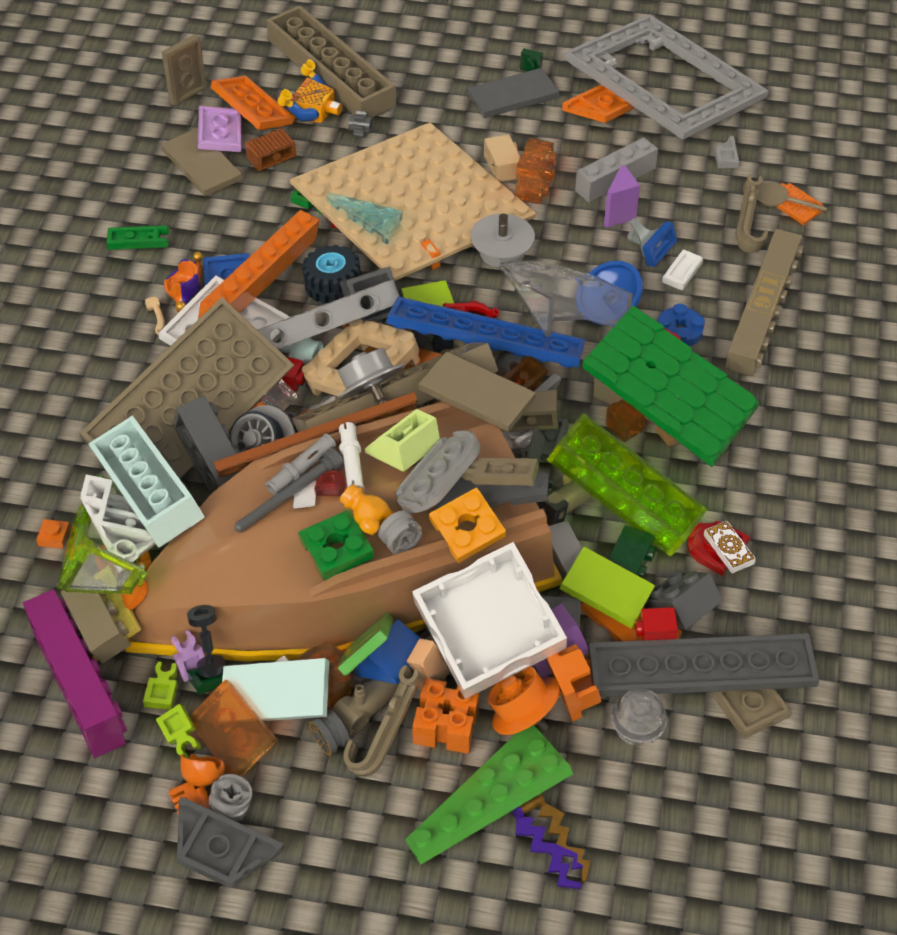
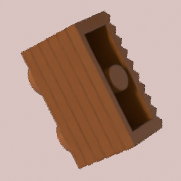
(270, 149)

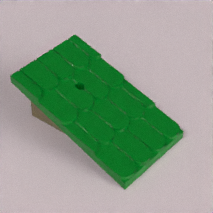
(669, 385)

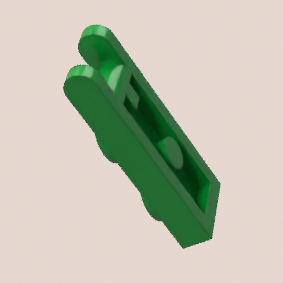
(137, 237)

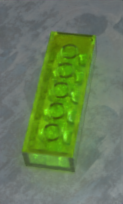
(627, 484)

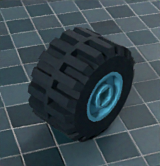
(326, 269)

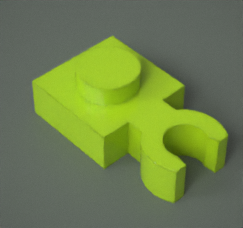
(161, 690)
(177, 728)

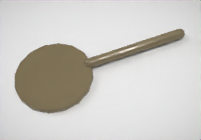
(774, 194)

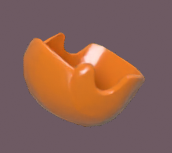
(201, 770)

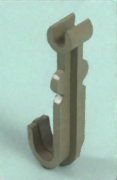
(745, 240)
(389, 726)

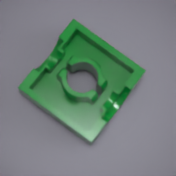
(336, 529)

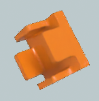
(572, 676)

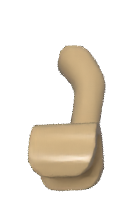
(153, 304)

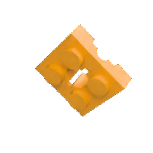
(467, 508)

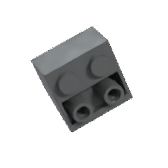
(689, 593)

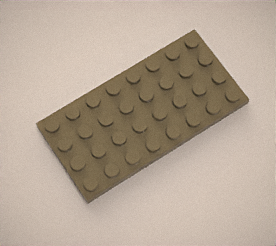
(212, 359)

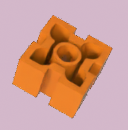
(445, 717)

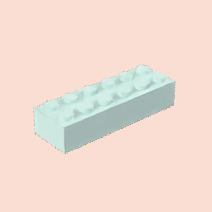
(146, 481)

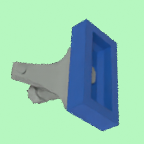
(653, 242)

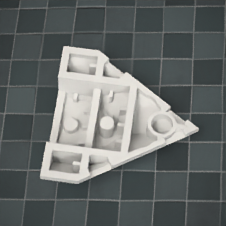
(115, 519)

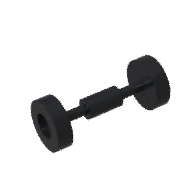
(202, 617)

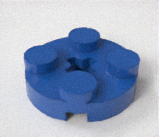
(686, 317)

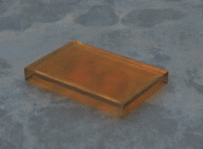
(232, 729)

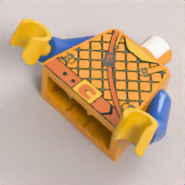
(313, 98)

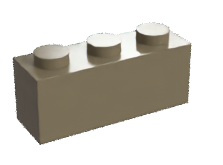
(98, 623)

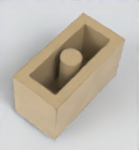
(501, 157)

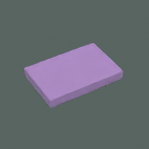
(219, 129)

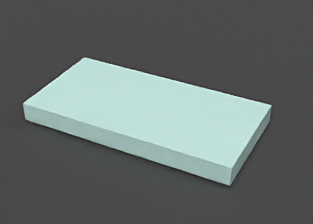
(283, 688)

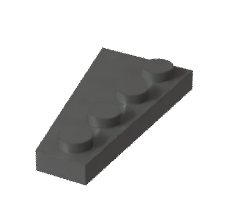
(501, 493)

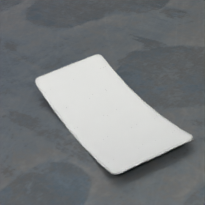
(306, 496)

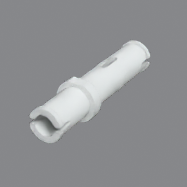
(350, 451)

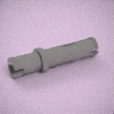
(292, 471)

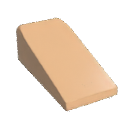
(428, 660)

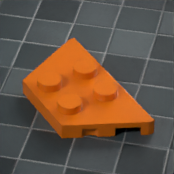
(597, 104)

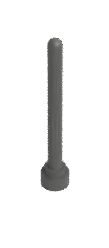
(330, 462)

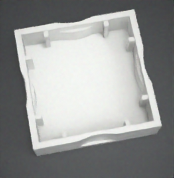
(489, 620)

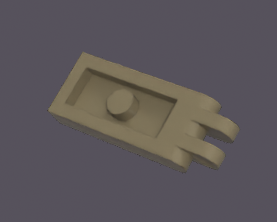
(502, 471)

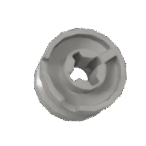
(400, 532)
(233, 786)

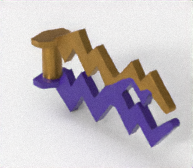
(557, 850)

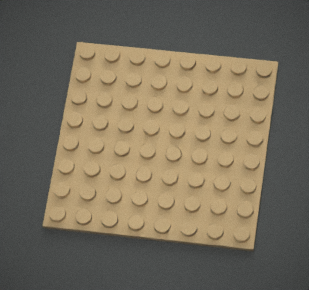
(425, 178)

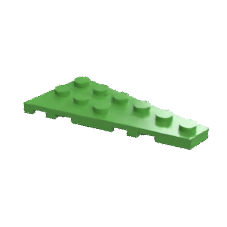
(506, 781)

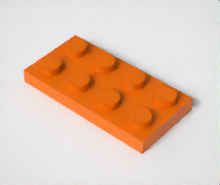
(252, 102)

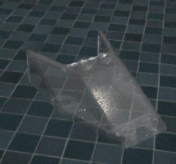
(565, 294)

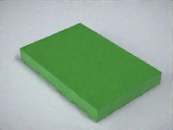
(366, 644)

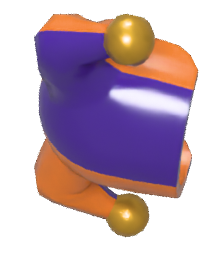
(185, 281)

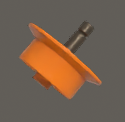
(522, 701)

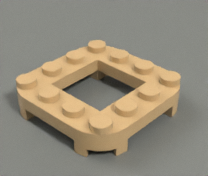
(360, 334)

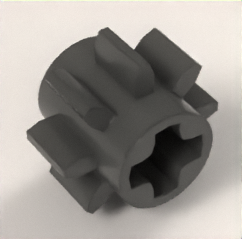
(360, 124)

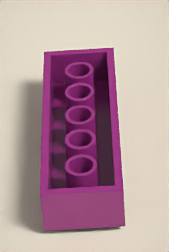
(76, 673)

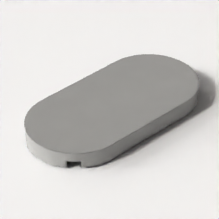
(438, 472)

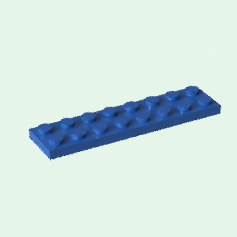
(499, 334)

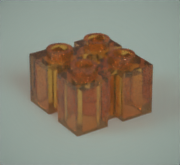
(535, 170)

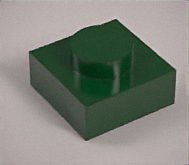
(530, 60)
(203, 684)

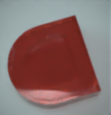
(330, 484)

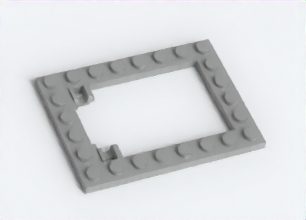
(596, 62)

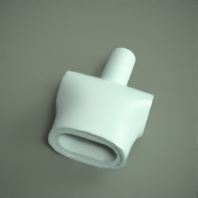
(303, 350)

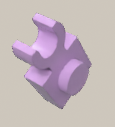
(188, 654)

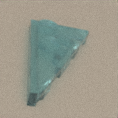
(368, 215)

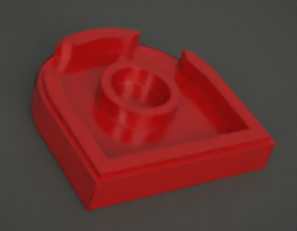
(703, 552)

